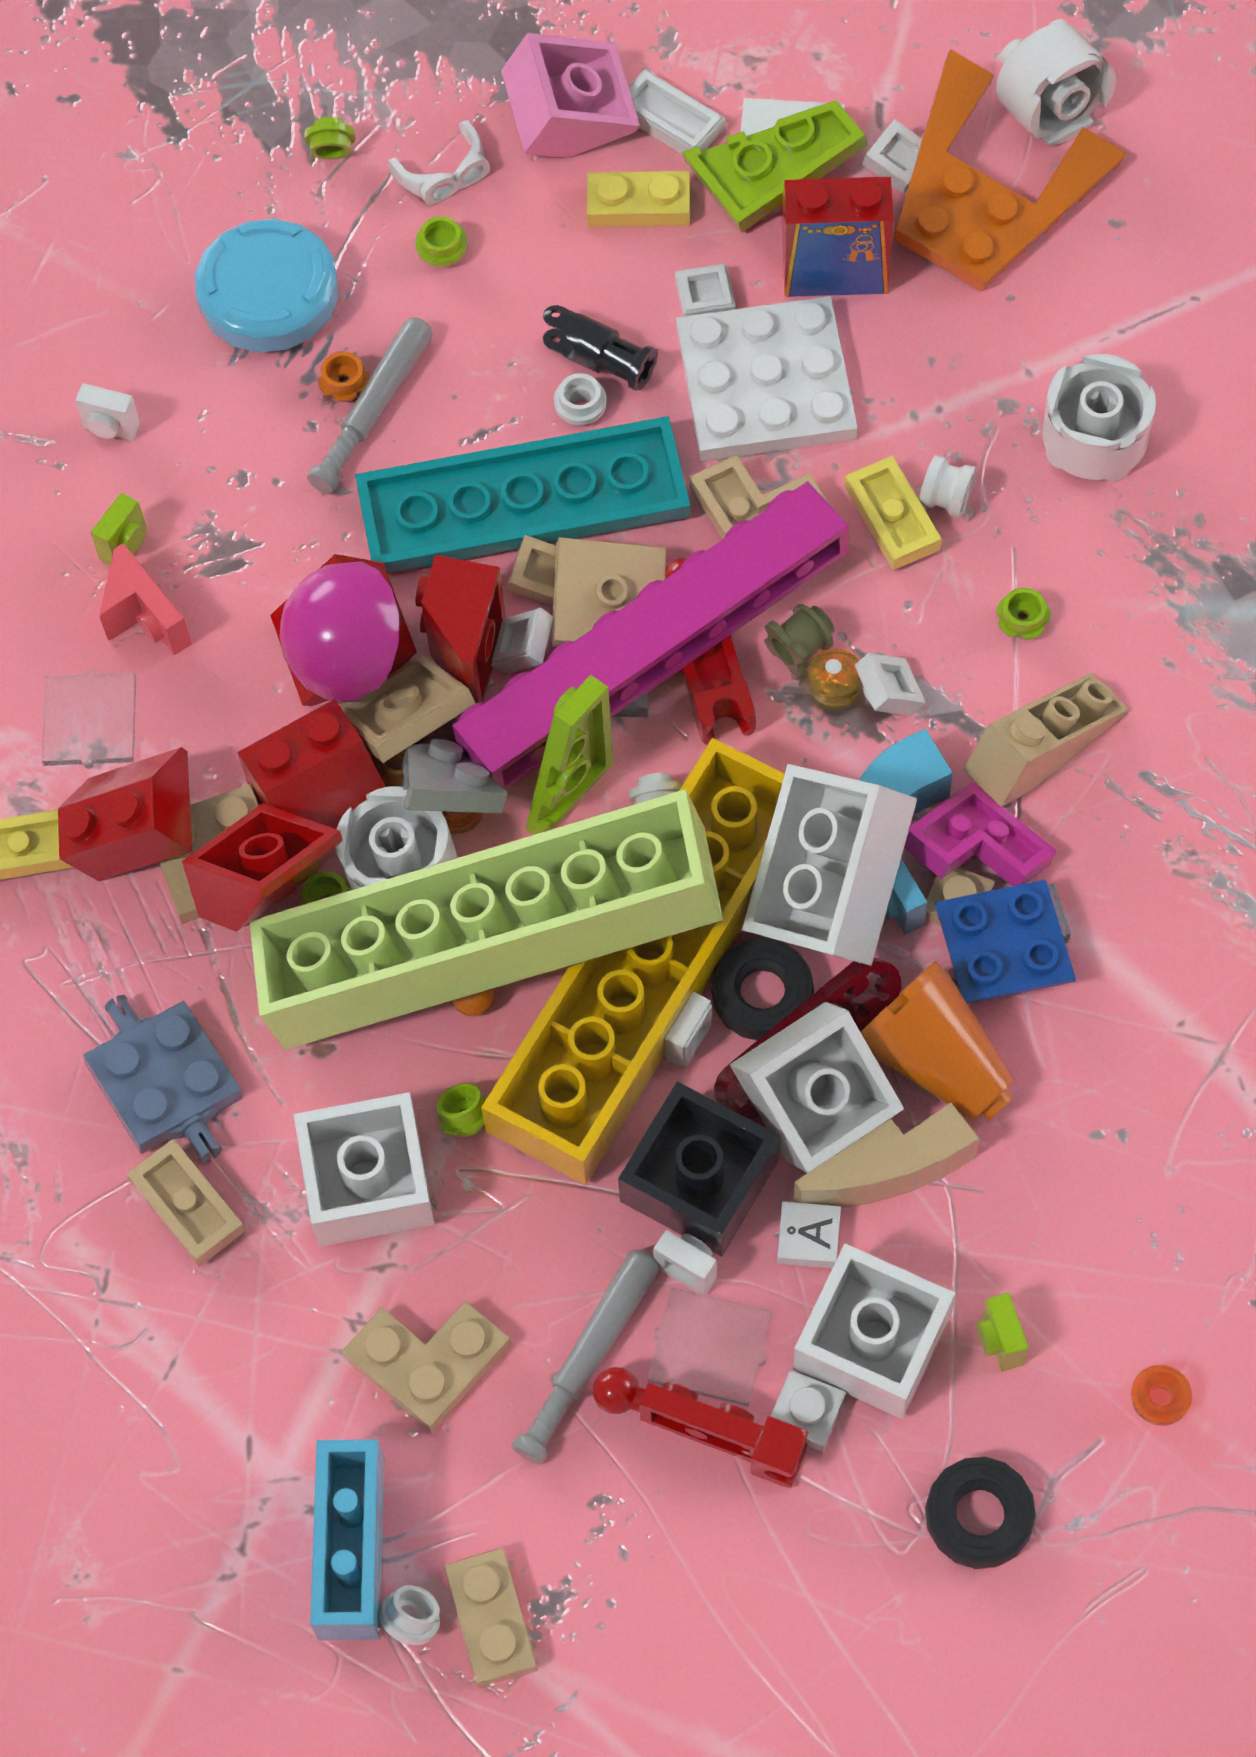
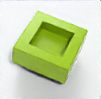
(119, 525)
(1002, 1332)

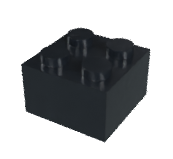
(699, 1168)

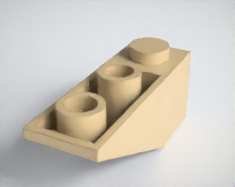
(1041, 738)

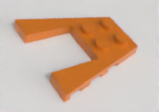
(965, 216)

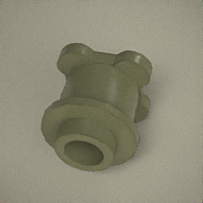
(800, 637)

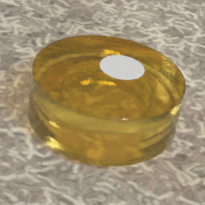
(834, 677)

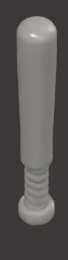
(383, 384)
(598, 1336)

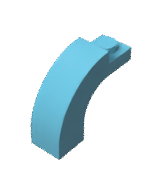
(920, 771)

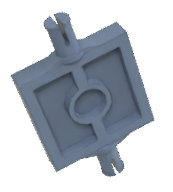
(163, 1077)

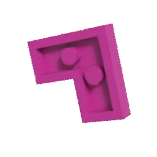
(978, 826)

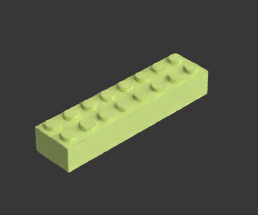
(484, 920)

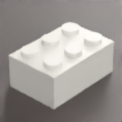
(829, 863)

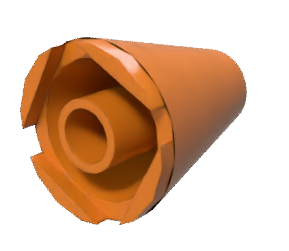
(941, 1046)

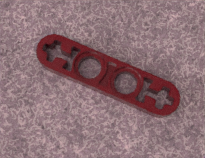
(850, 980)

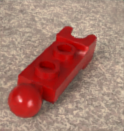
(717, 685)
(772, 1449)

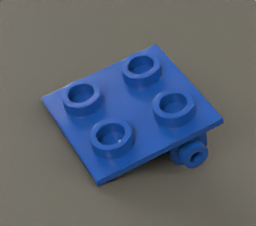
(1005, 942)

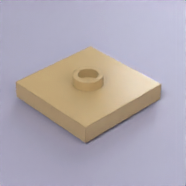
(596, 580)
(407, 707)

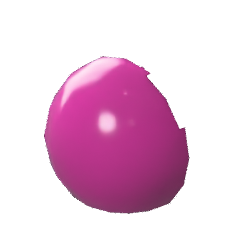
(341, 631)

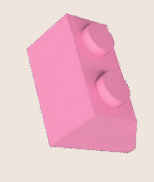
(568, 95)

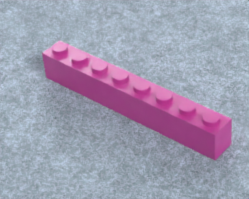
(660, 629)

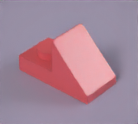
(134, 598)

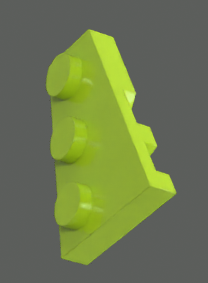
(751, 170)
(574, 755)

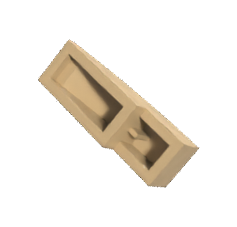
(891, 1162)

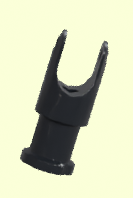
(598, 347)

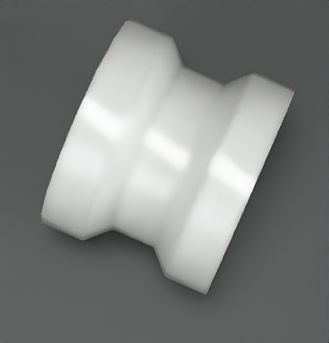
(947, 486)

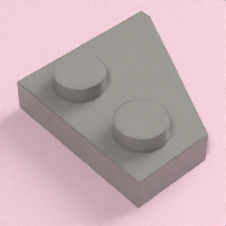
(448, 781)

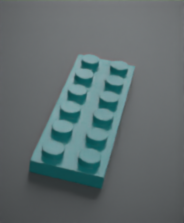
(532, 488)

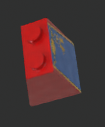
(837, 236)

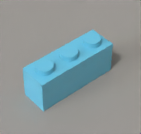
(347, 1540)

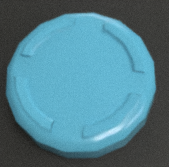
(266, 285)

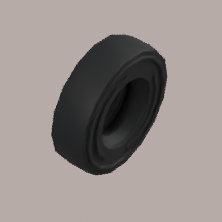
(753, 957)
(973, 1549)

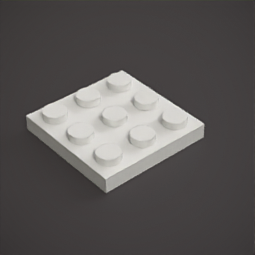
(766, 378)

